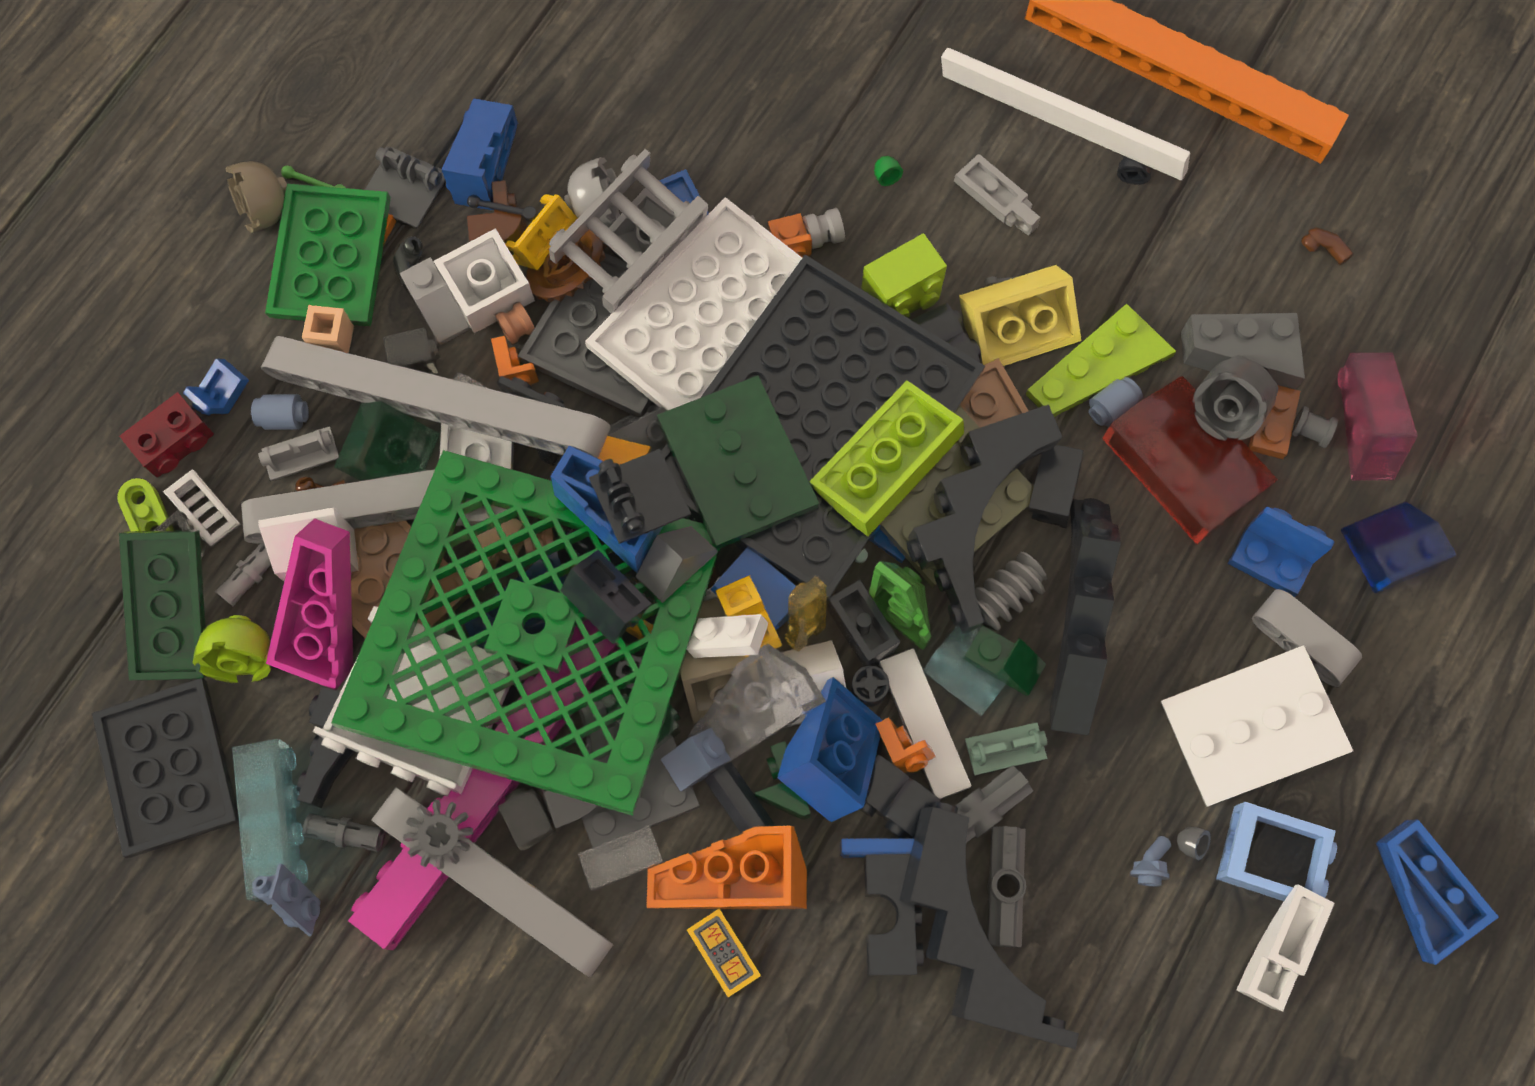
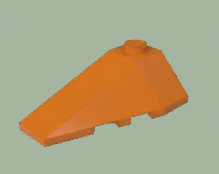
(743, 872)

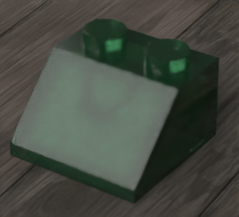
(385, 444)

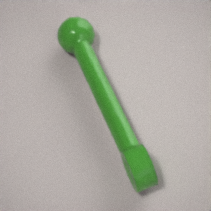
(288, 172)

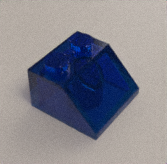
(1397, 545)

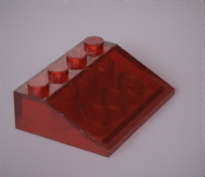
(1183, 466)

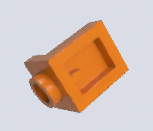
(792, 233)
(509, 364)
(901, 749)

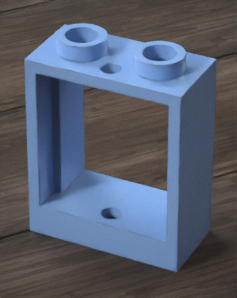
(1239, 842)

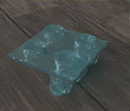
(960, 677)

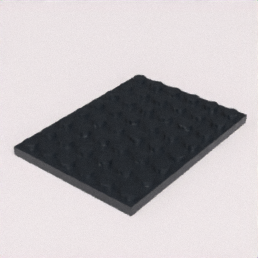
(827, 368)

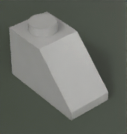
(435, 301)

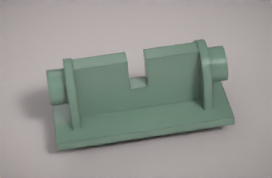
(1006, 748)

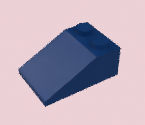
(833, 754)

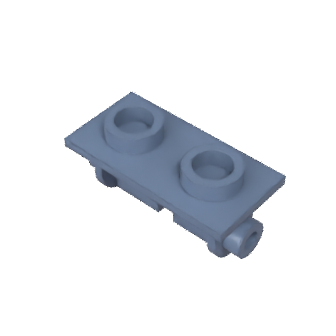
(289, 898)

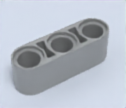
(1294, 625)

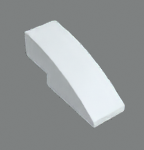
(1286, 948)

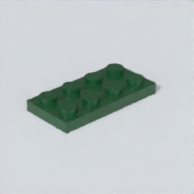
(162, 603)

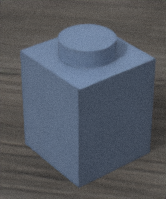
(695, 759)

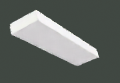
(925, 722)

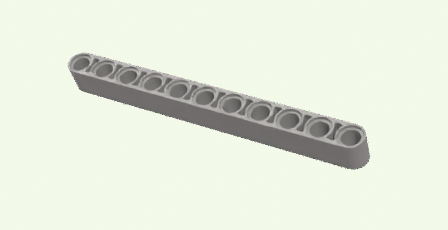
(436, 397)

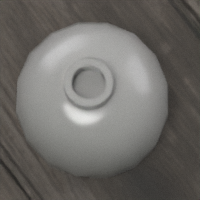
(587, 185)

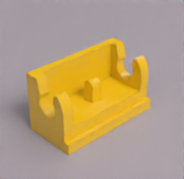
(533, 244)

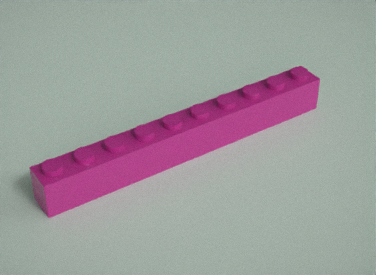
(407, 886)

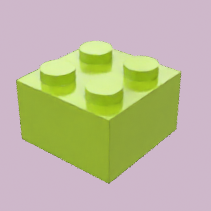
(907, 276)

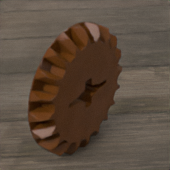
(557, 280)

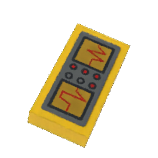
(723, 953)

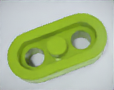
(144, 515)

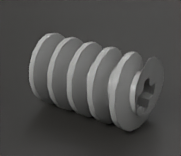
(1009, 588)

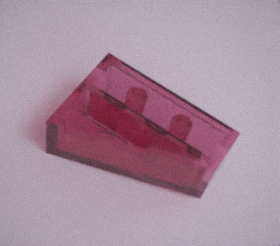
(1375, 416)

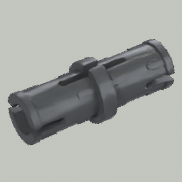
(343, 832)

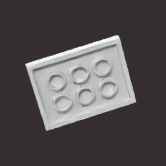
(1256, 726)

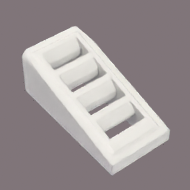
(186, 484)

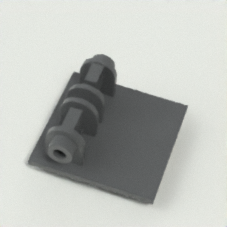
(409, 183)

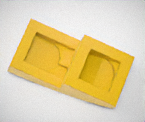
(743, 599)

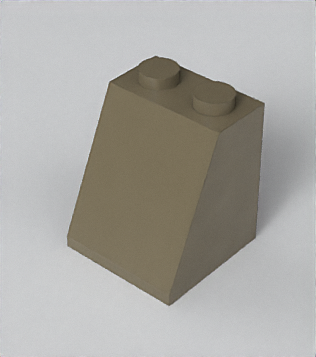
(707, 675)

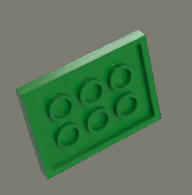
(328, 252)

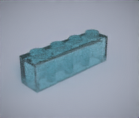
(267, 811)

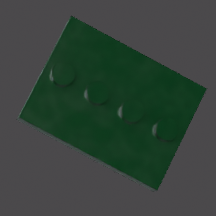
(737, 462)

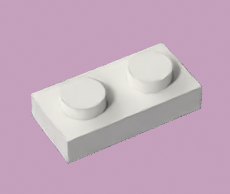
(727, 636)

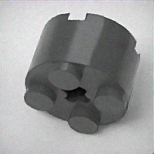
(1235, 398)

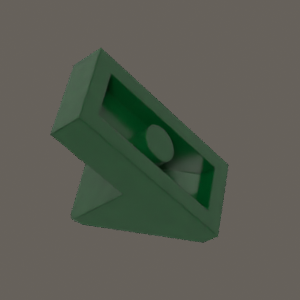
(1006, 661)
(780, 795)

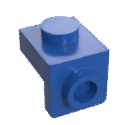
(218, 389)

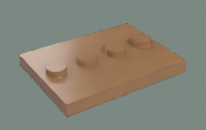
(377, 556)

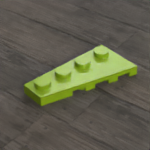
(1114, 351)

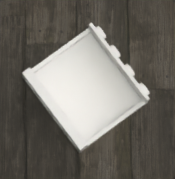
(409, 763)

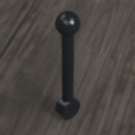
(528, 212)

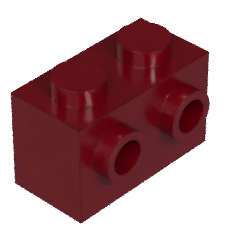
(167, 435)

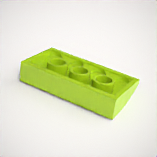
(888, 457)

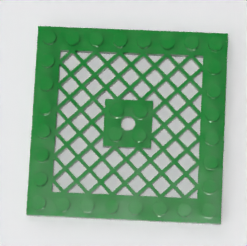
(365, 702)

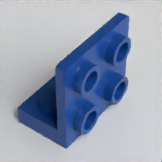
(1279, 550)

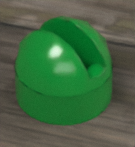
(887, 170)

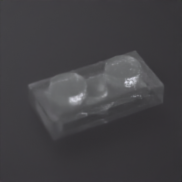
(620, 858)

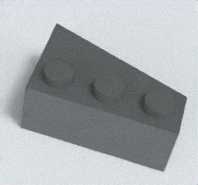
(1261, 337)

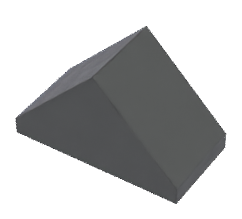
(673, 561)

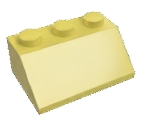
(1022, 316)

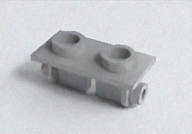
(299, 453)

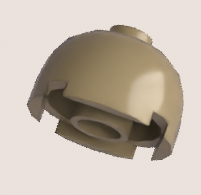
(257, 193)

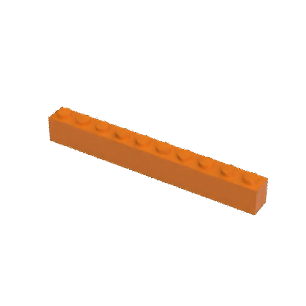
(1194, 72)

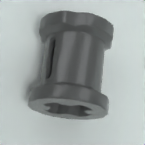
(1314, 427)

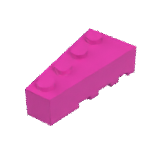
(315, 608)

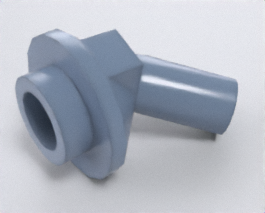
(1151, 870)

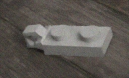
(997, 194)

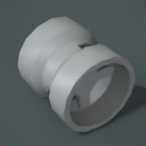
(825, 227)

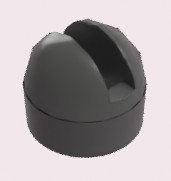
(1194, 842)

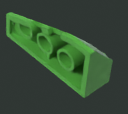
(902, 601)

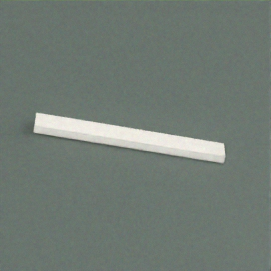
(1066, 114)

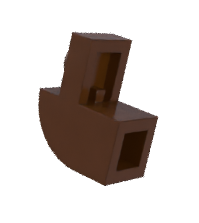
(507, 224)

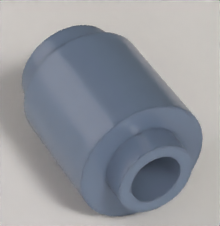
(1114, 401)
(279, 411)

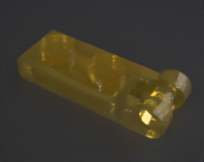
(806, 612)

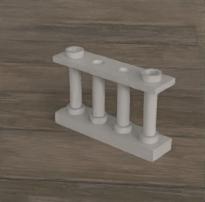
(639, 264)

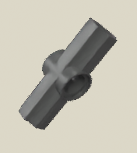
(990, 803)
(1006, 913)

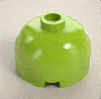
(232, 649)

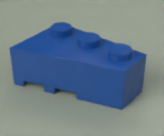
(480, 151)
(575, 491)
(1432, 892)

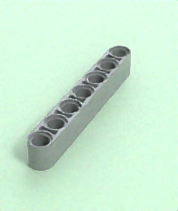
(359, 502)
(502, 889)

